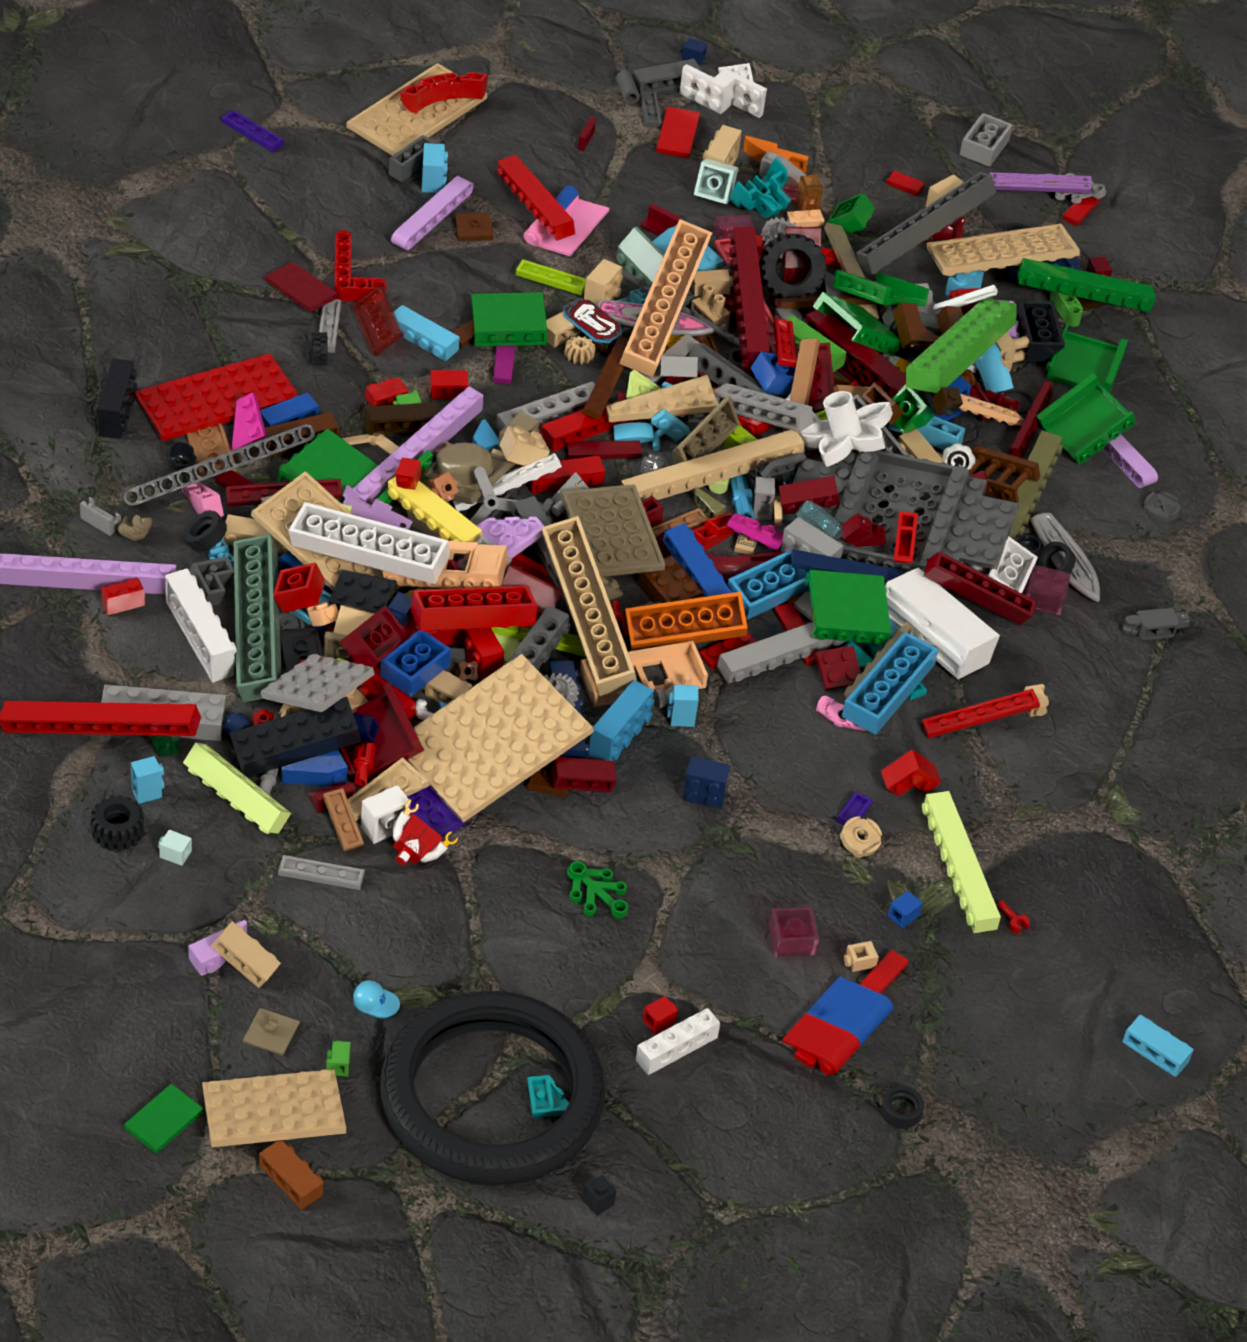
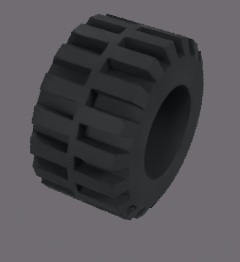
(117, 835)

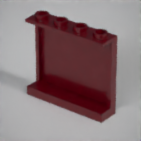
(395, 735)

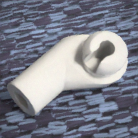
(421, 710)

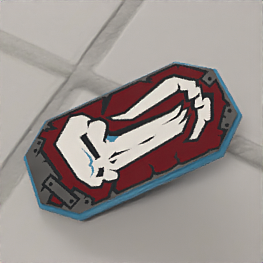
(592, 320)

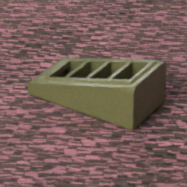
(708, 504)

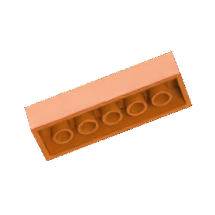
(686, 621)

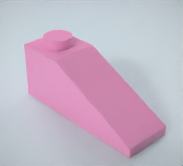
(203, 498)

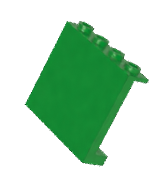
(885, 291)
(509, 319)
(869, 329)
(1083, 357)
(1086, 419)
(329, 459)
(849, 606)

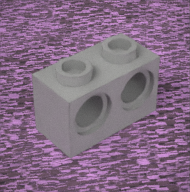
(763, 498)

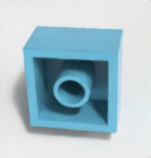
(434, 167)

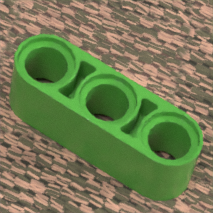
(1067, 307)

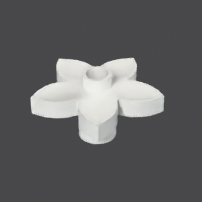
(847, 428)

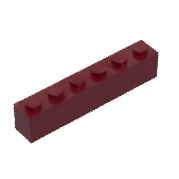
(979, 588)

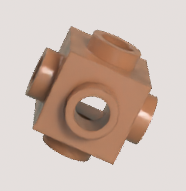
(444, 486)

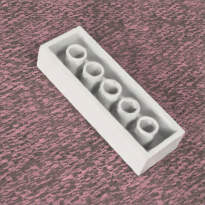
(200, 625)

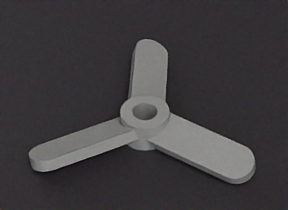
(488, 493)

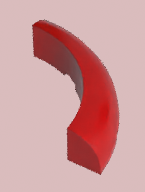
(444, 87)

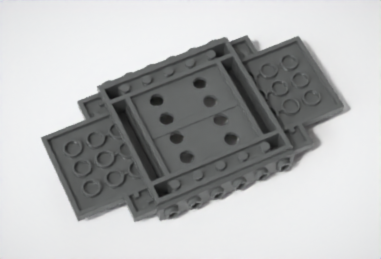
(955, 516)

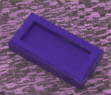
(856, 806)

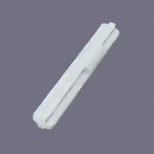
(967, 298)

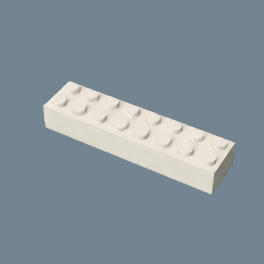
(369, 543)

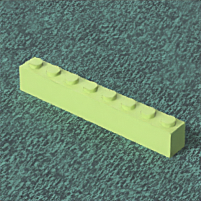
(961, 862)

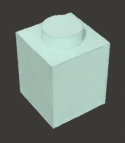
(175, 847)

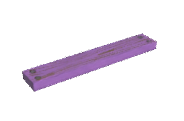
(1042, 182)

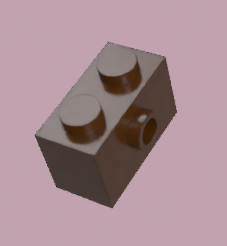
(875, 394)

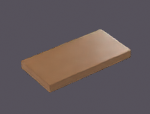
(209, 444)

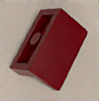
(659, 220)
(317, 796)

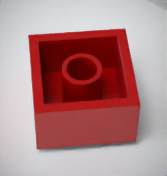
(299, 587)
(485, 649)

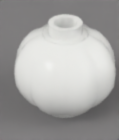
(963, 452)

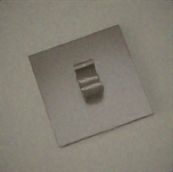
(271, 1031)

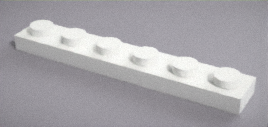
(519, 477)

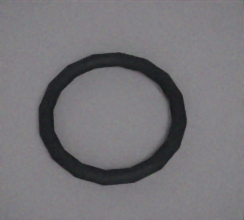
(1023, 392)

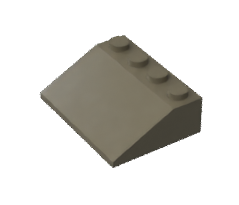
(708, 433)

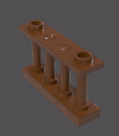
(1009, 466)

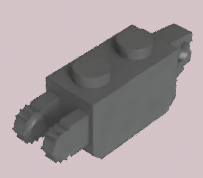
(1155, 623)

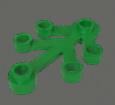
(619, 908)

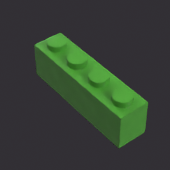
(804, 331)

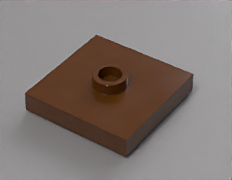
(473, 226)

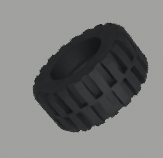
(797, 243)

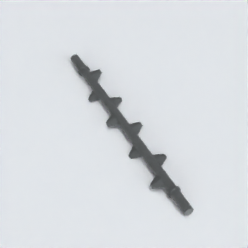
(722, 330)

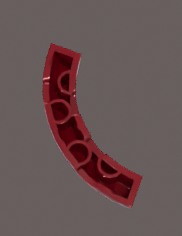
(725, 565)

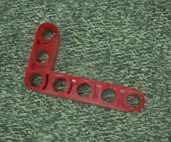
(350, 287)

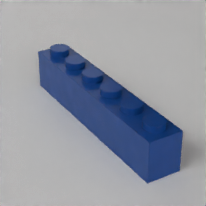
(694, 561)

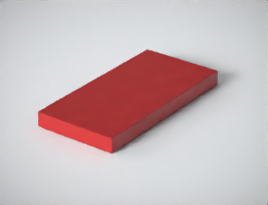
(678, 132)

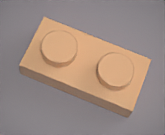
(806, 218)

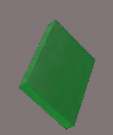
(163, 1118)

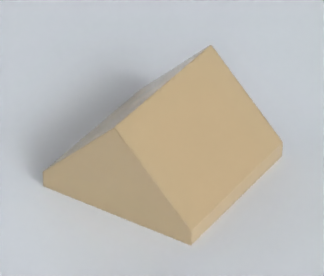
(349, 619)

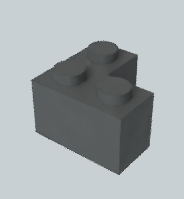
(212, 577)

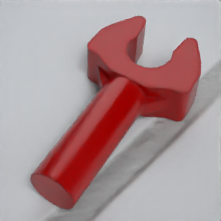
(1015, 919)

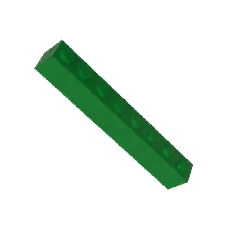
(1086, 285)

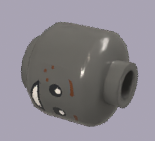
(651, 463)

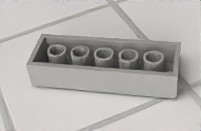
(210, 706)

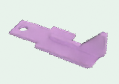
(377, 511)

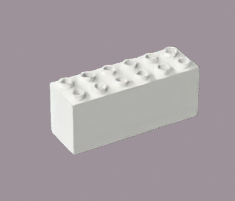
(941, 621)

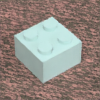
(715, 180)

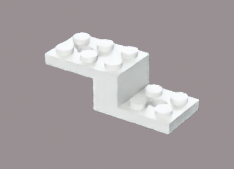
(723, 91)

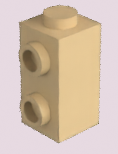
(717, 278)

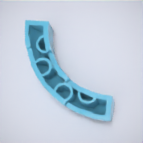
(992, 371)

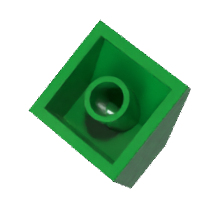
(852, 213)
(915, 407)

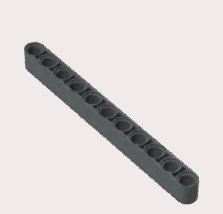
(210, 470)

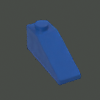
(319, 770)

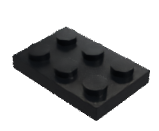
(363, 591)

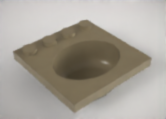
(461, 462)

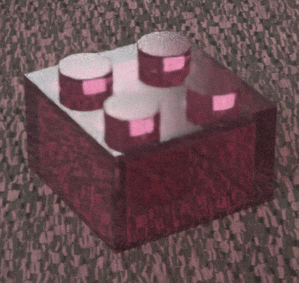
(1048, 589)
(793, 931)

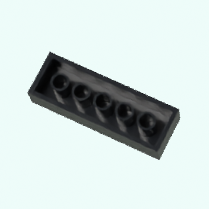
(295, 738)

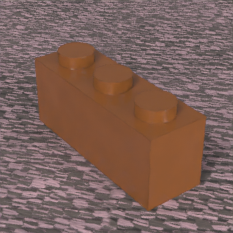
(291, 1174)

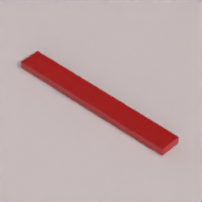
(876, 981)

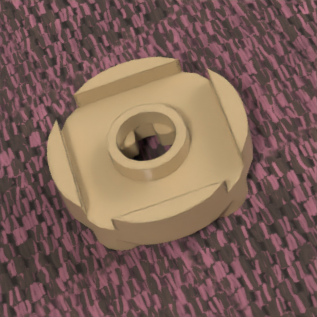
(854, 843)

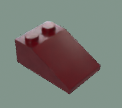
(794, 263)
(375, 638)

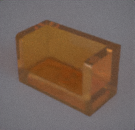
(809, 193)

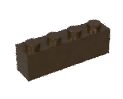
(398, 418)

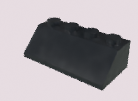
(1042, 328)

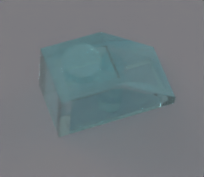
(819, 518)

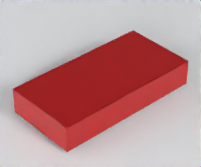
(905, 183)

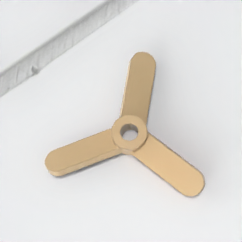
(379, 440)

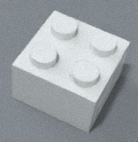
(381, 812)

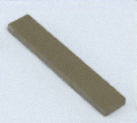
(843, 249)

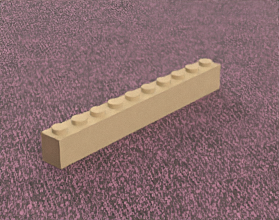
(716, 466)

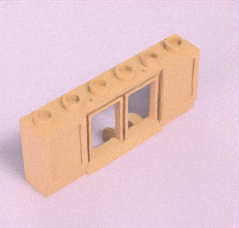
(484, 568)
(679, 661)

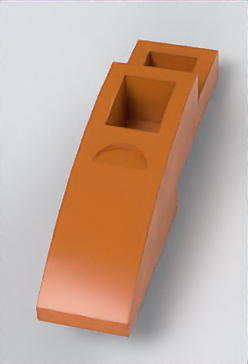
(757, 149)

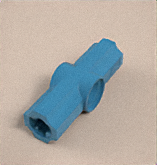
(741, 496)

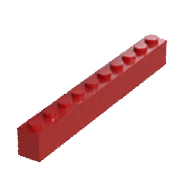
(100, 718)

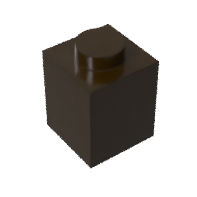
(947, 400)

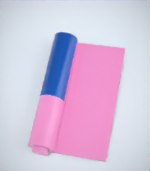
(585, 217)

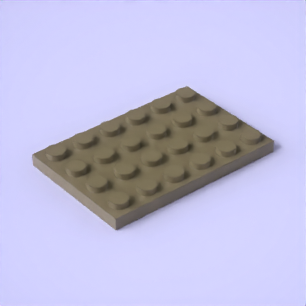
(616, 529)

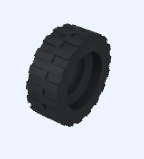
(194, 529)

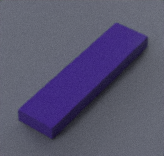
(252, 131)

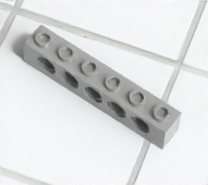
(551, 407)
(767, 407)

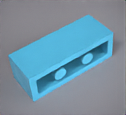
(1158, 1045)

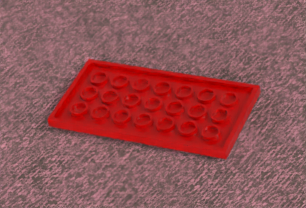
(212, 395)

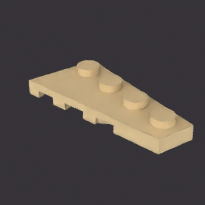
(398, 774)

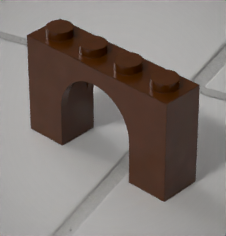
(912, 331)

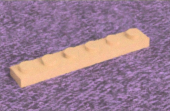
(990, 410)

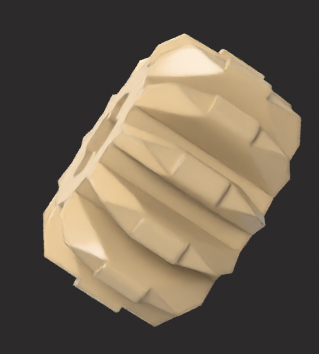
(579, 350)

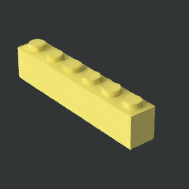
(435, 512)

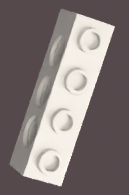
(677, 1041)

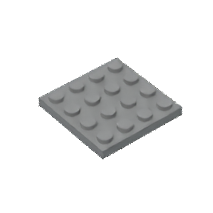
(317, 683)

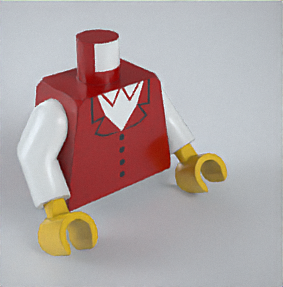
(416, 839)

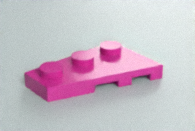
(248, 422)
(756, 532)

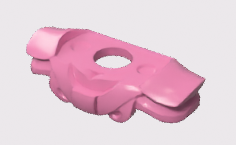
(830, 710)

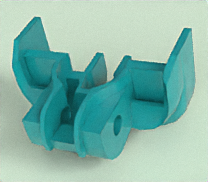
(752, 194)

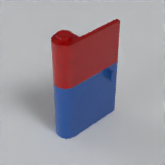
(839, 1024)

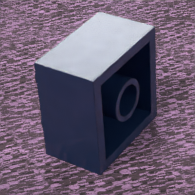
(706, 782)

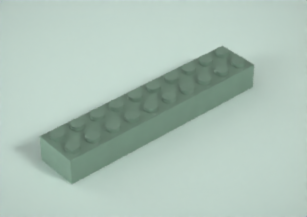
(256, 616)

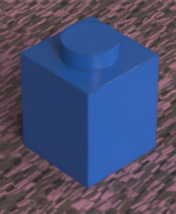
(905, 909)

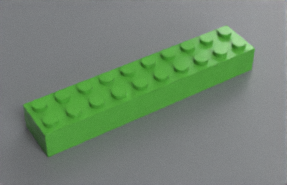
(961, 345)

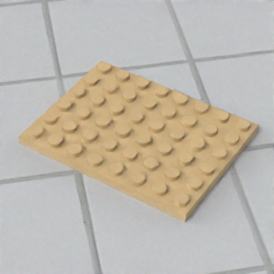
(495, 737)

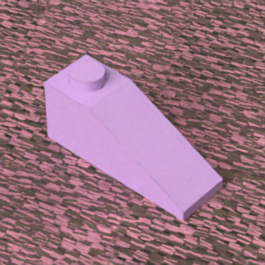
(204, 957)

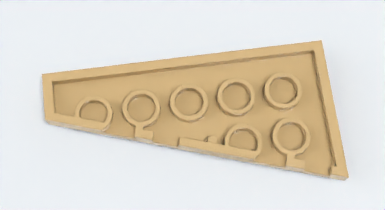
(679, 399)

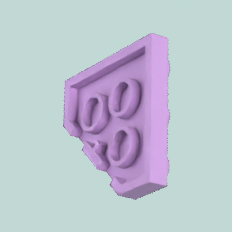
(512, 532)

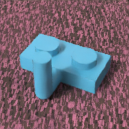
(668, 425)

